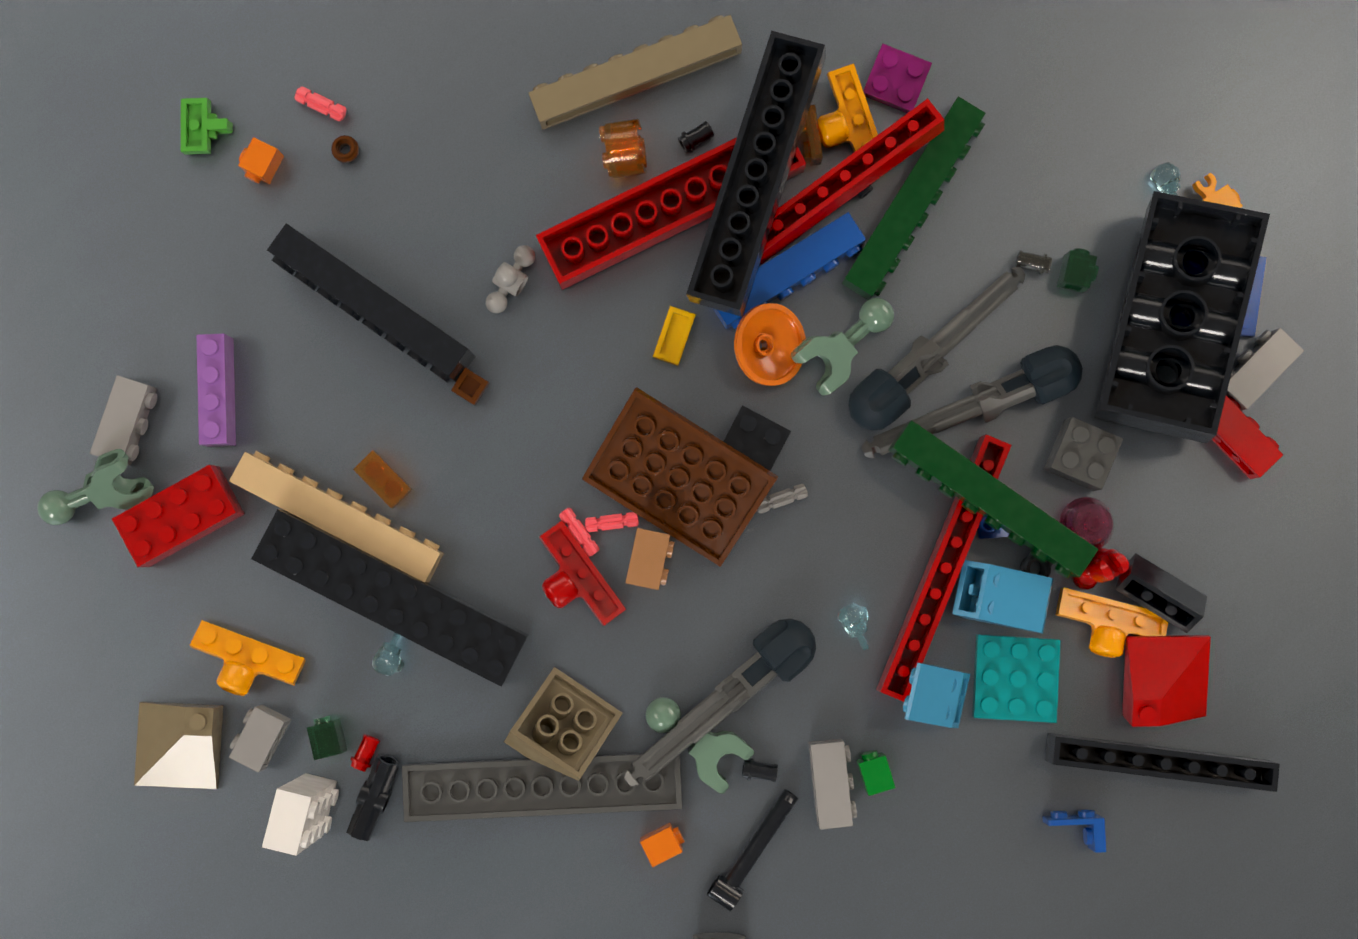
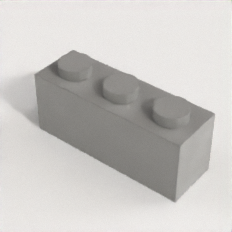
(1262, 366)
(124, 418)
(832, 783)

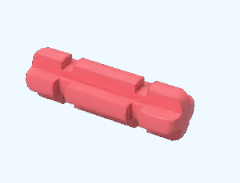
(320, 103)
(611, 522)
(579, 532)

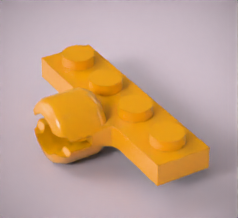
(852, 119)
(1109, 620)
(245, 658)

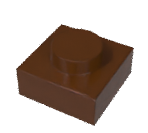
(470, 386)

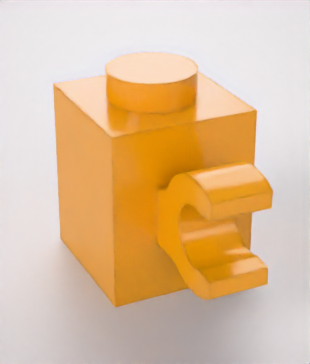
(1222, 196)

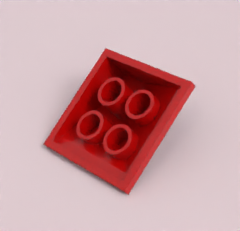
(1165, 679)

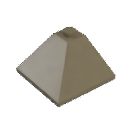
(563, 726)
(178, 745)

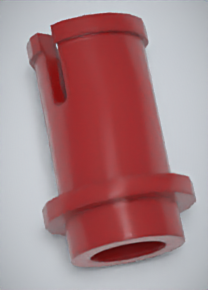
(365, 752)

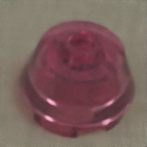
(1089, 520)

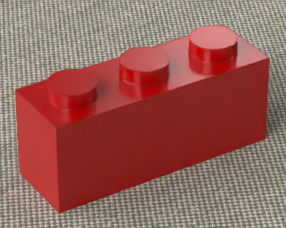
(1244, 442)

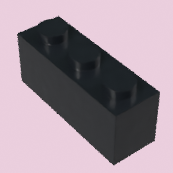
(1162, 593)

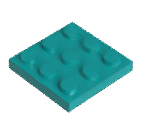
(1016, 678)

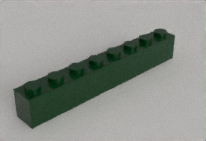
(913, 199)
(993, 500)

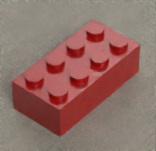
(178, 516)

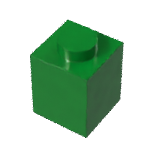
(875, 772)

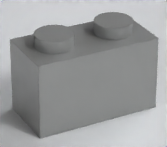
(259, 737)

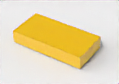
(674, 335)

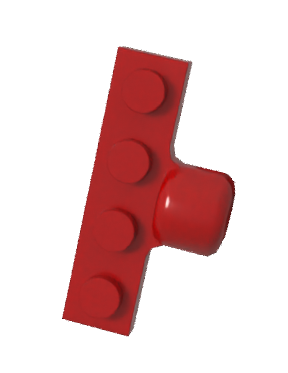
(577, 576)

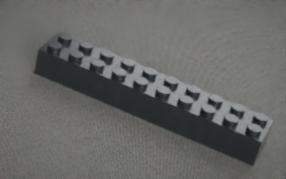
(756, 173)
(390, 597)

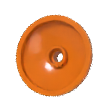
(779, 334)

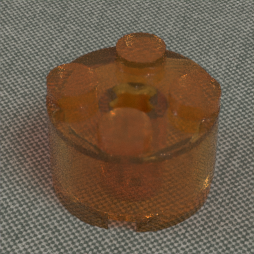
(624, 148)

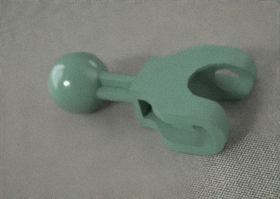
(838, 348)
(101, 486)
(663, 716)

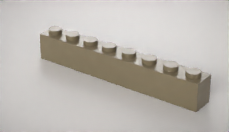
(635, 71)

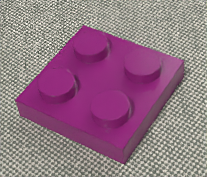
(896, 78)

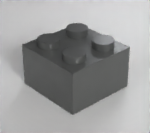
(1083, 454)

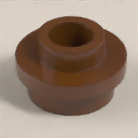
(343, 141)

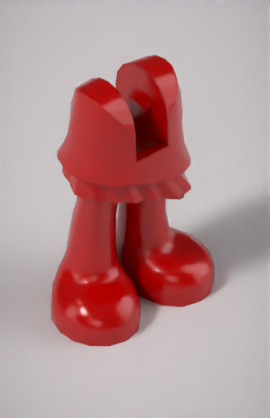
(1102, 568)

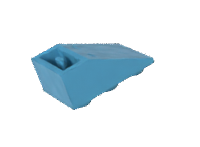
(1002, 596)
(936, 695)

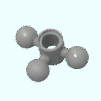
(510, 279)

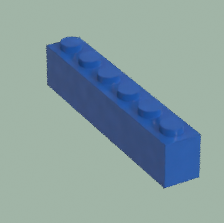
(800, 264)

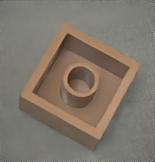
(649, 558)

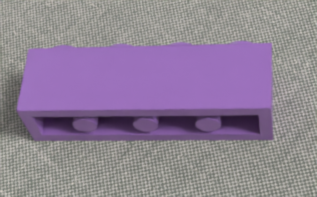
(216, 390)

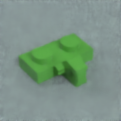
(200, 126)

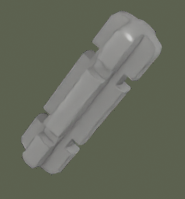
(783, 498)

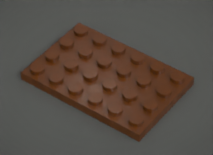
(679, 477)

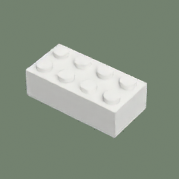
(300, 814)

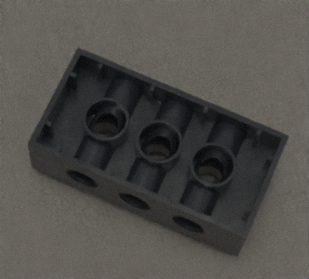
(1228, 249)

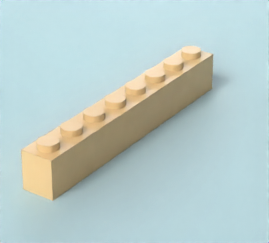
(337, 517)

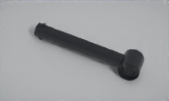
(726, 889)

